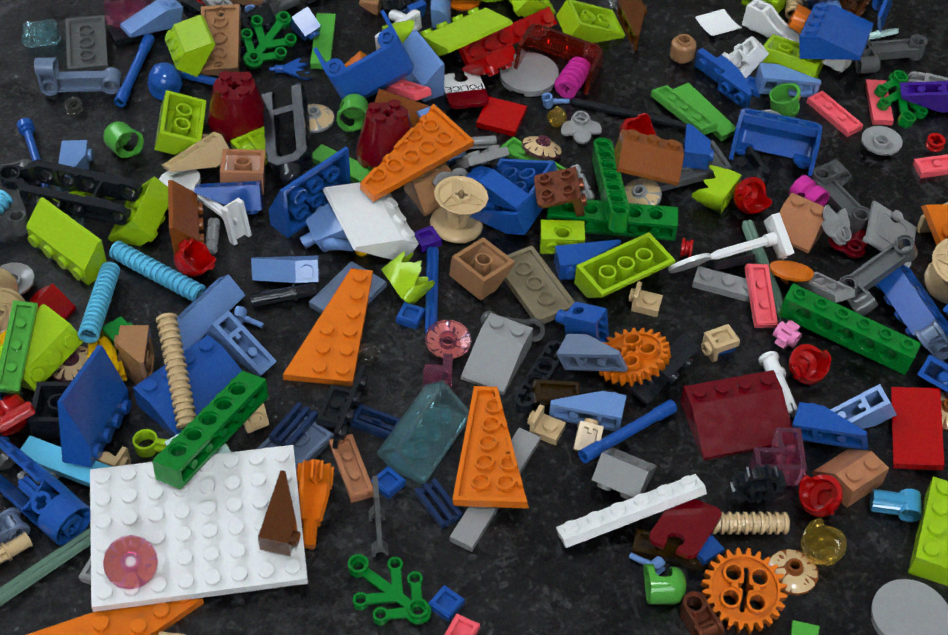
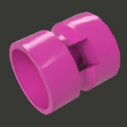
(807, 188)

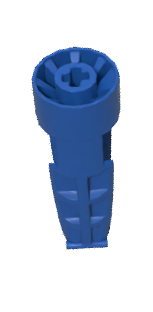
(60, 515)

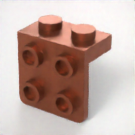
(561, 188)

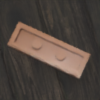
(352, 469)

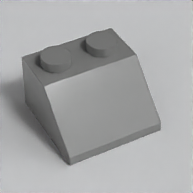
(623, 473)

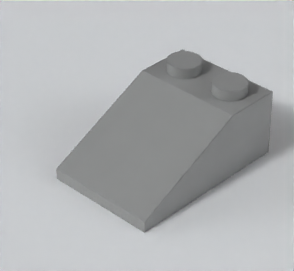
(497, 353)

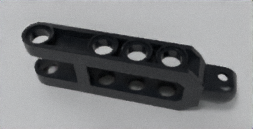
(292, 165)
(92, 207)

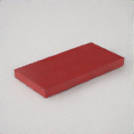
(917, 428)

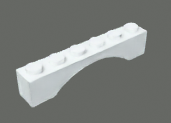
(765, 20)

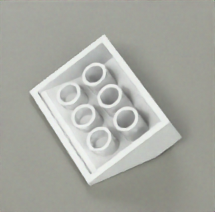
(370, 225)

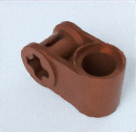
(700, 621)

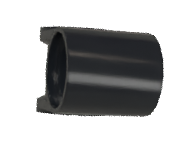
(263, 10)

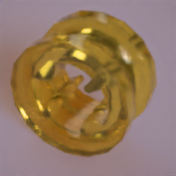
(556, 117)

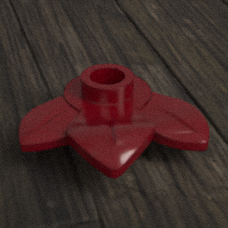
(855, 247)

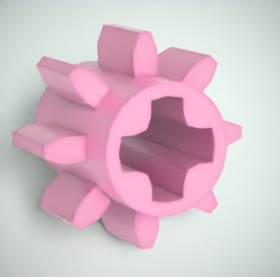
(787, 334)

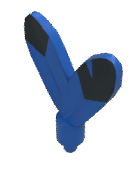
(294, 68)

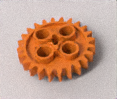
(643, 354)
(767, 594)

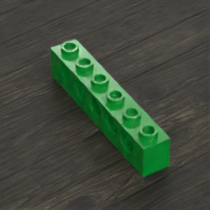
(643, 218)
(849, 329)
(210, 430)

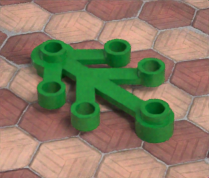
(267, 41)
(906, 117)
(390, 593)

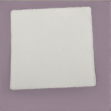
(717, 22)

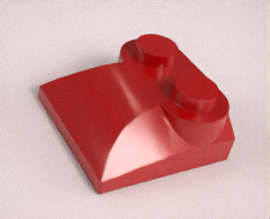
(490, 64)

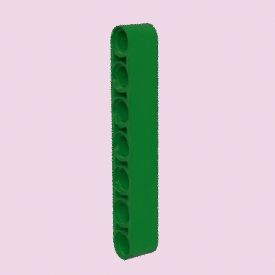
(610, 186)

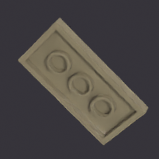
(536, 286)

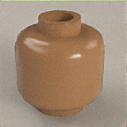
(683, 49)

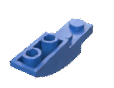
(727, 75)

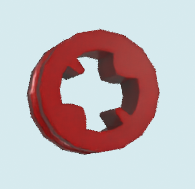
(935, 137)
(686, 248)

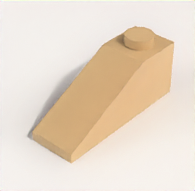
(203, 154)

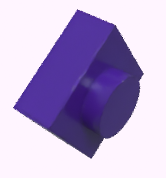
(427, 237)

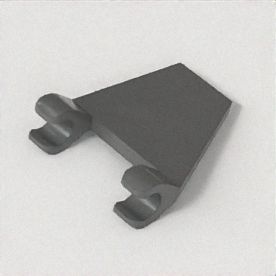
(378, 513)

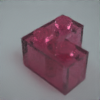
(120, 10)
(786, 453)

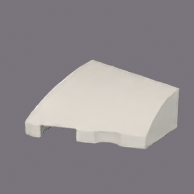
(747, 55)

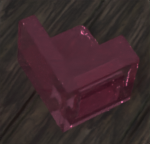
(437, 373)

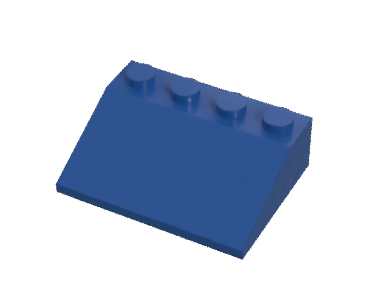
(834, 34)
(522, 174)
(305, 194)
(209, 373)
(91, 409)

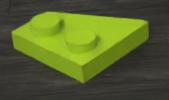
(252, 141)

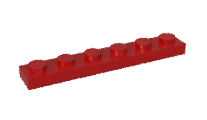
(505, 37)

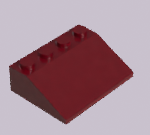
(735, 413)

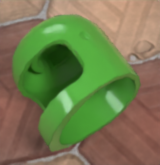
(782, 102)
(353, 107)
(118, 135)
(664, 590)

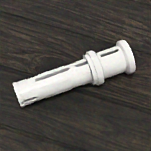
(770, 362)

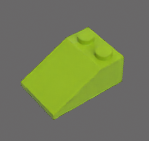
(589, 22)

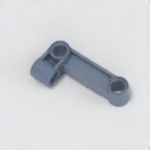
(53, 81)

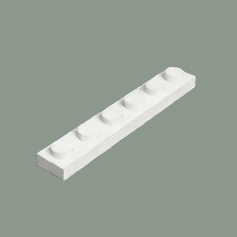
(631, 510)

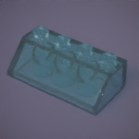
(425, 432)

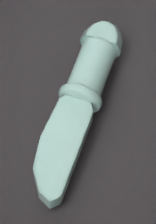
(877, 34)

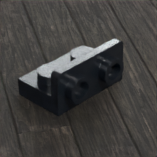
(750, 166)

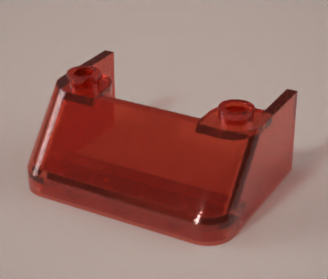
(562, 46)

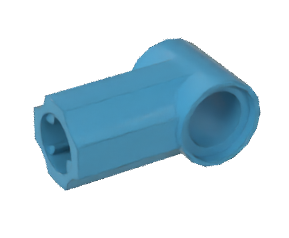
(903, 503)

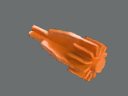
(314, 487)

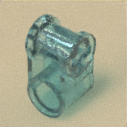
(42, 33)

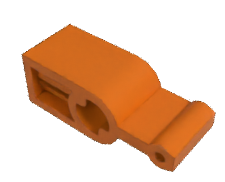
(798, 18)

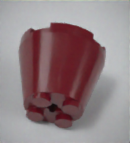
(235, 105)
(381, 130)

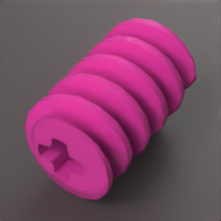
(572, 77)

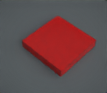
(501, 117)

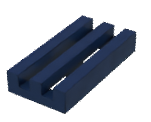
(374, 426)
(290, 427)
(428, 488)

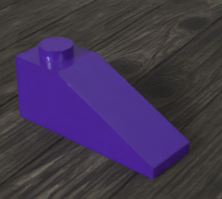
(926, 94)

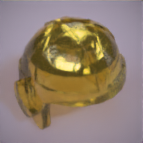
(823, 543)

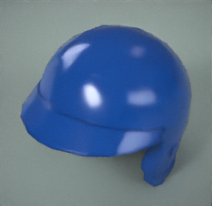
(162, 78)

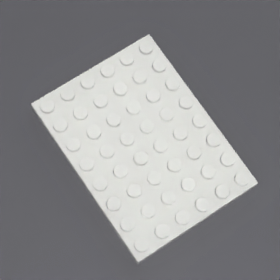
(200, 533)

